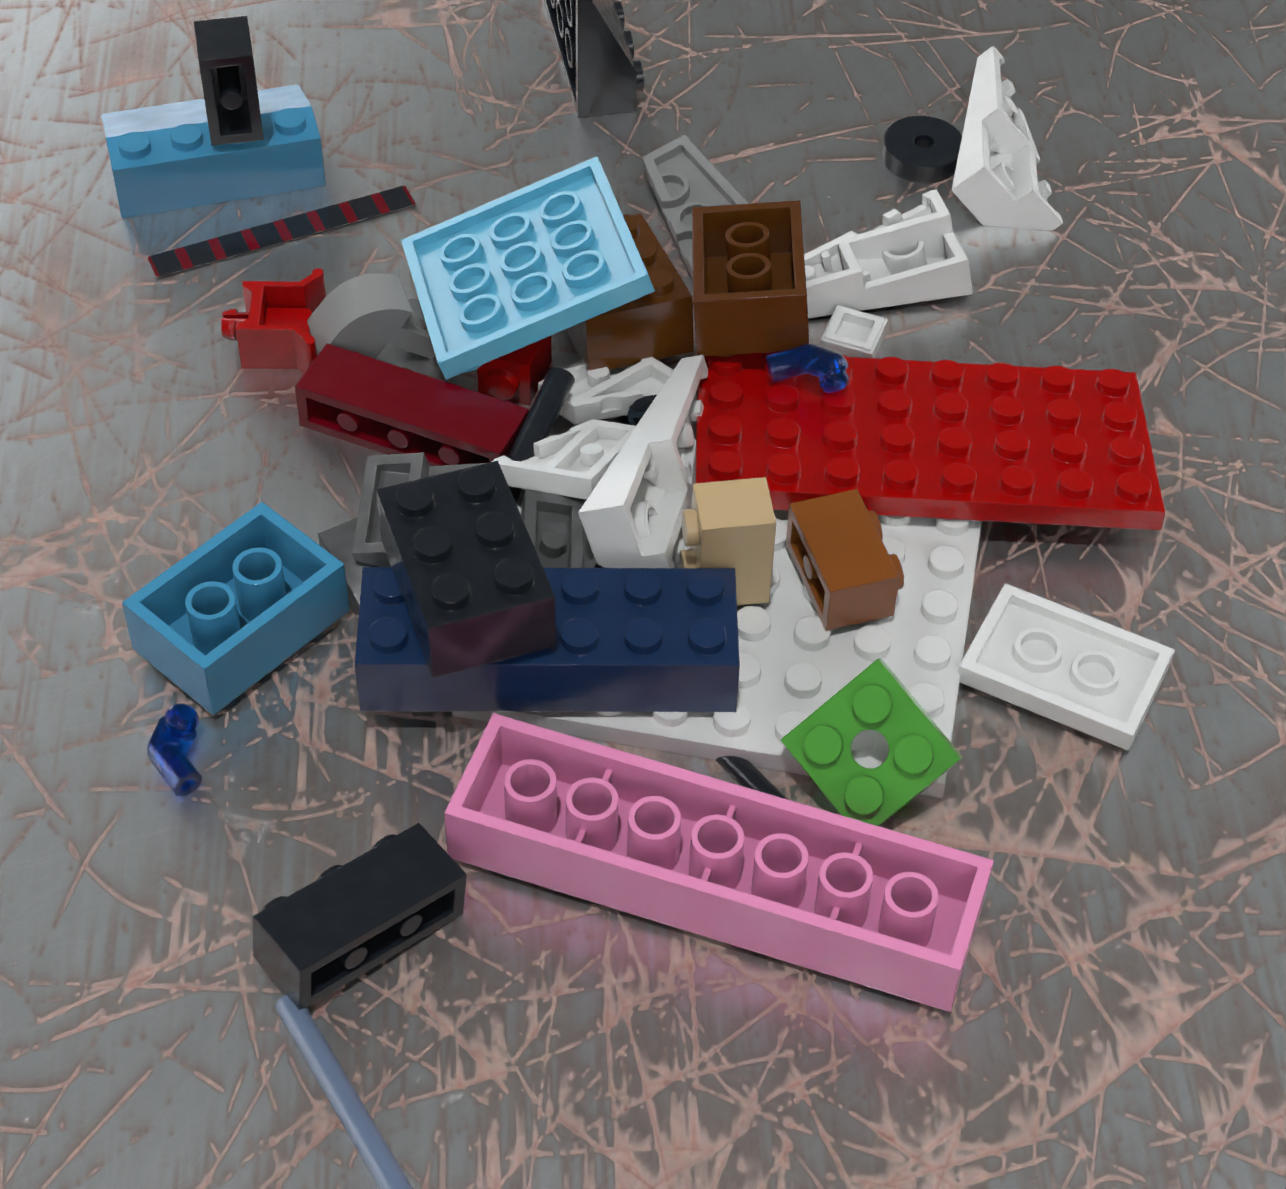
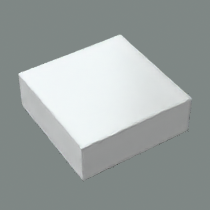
(854, 333)

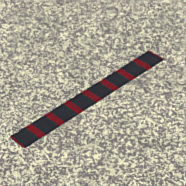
(280, 231)

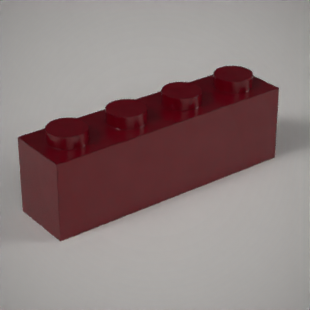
(403, 410)

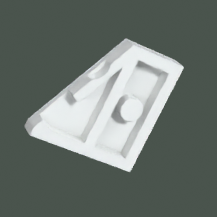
(611, 392)
(569, 461)

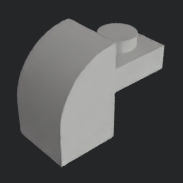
(370, 314)

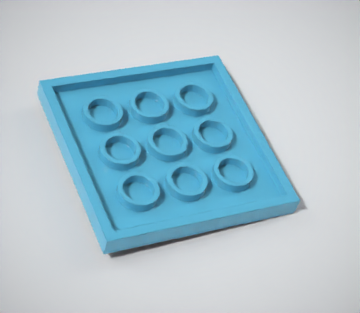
(524, 267)

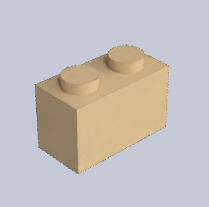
(732, 528)

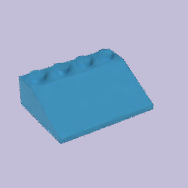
(167, 159)

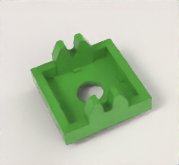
(878, 703)

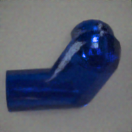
(171, 746)

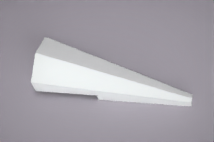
(999, 158)
(895, 264)
(641, 496)

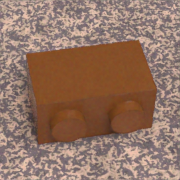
(843, 559)

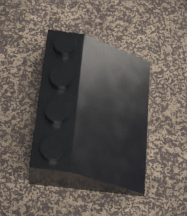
(596, 55)

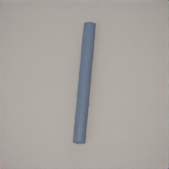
(342, 1096)

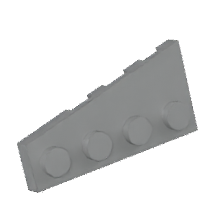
(685, 180)

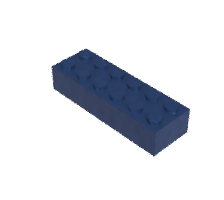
(620, 647)

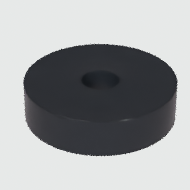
(921, 149)

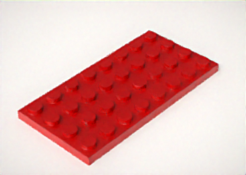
(937, 440)

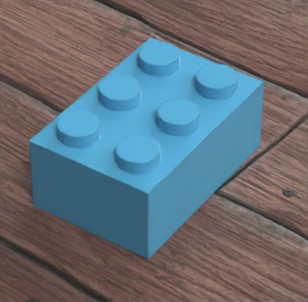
(237, 607)

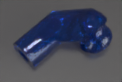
(812, 360)

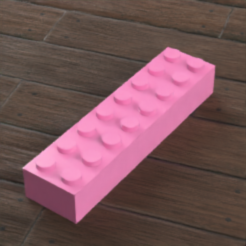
(719, 860)

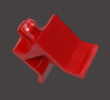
(275, 323)

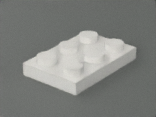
(1066, 666)

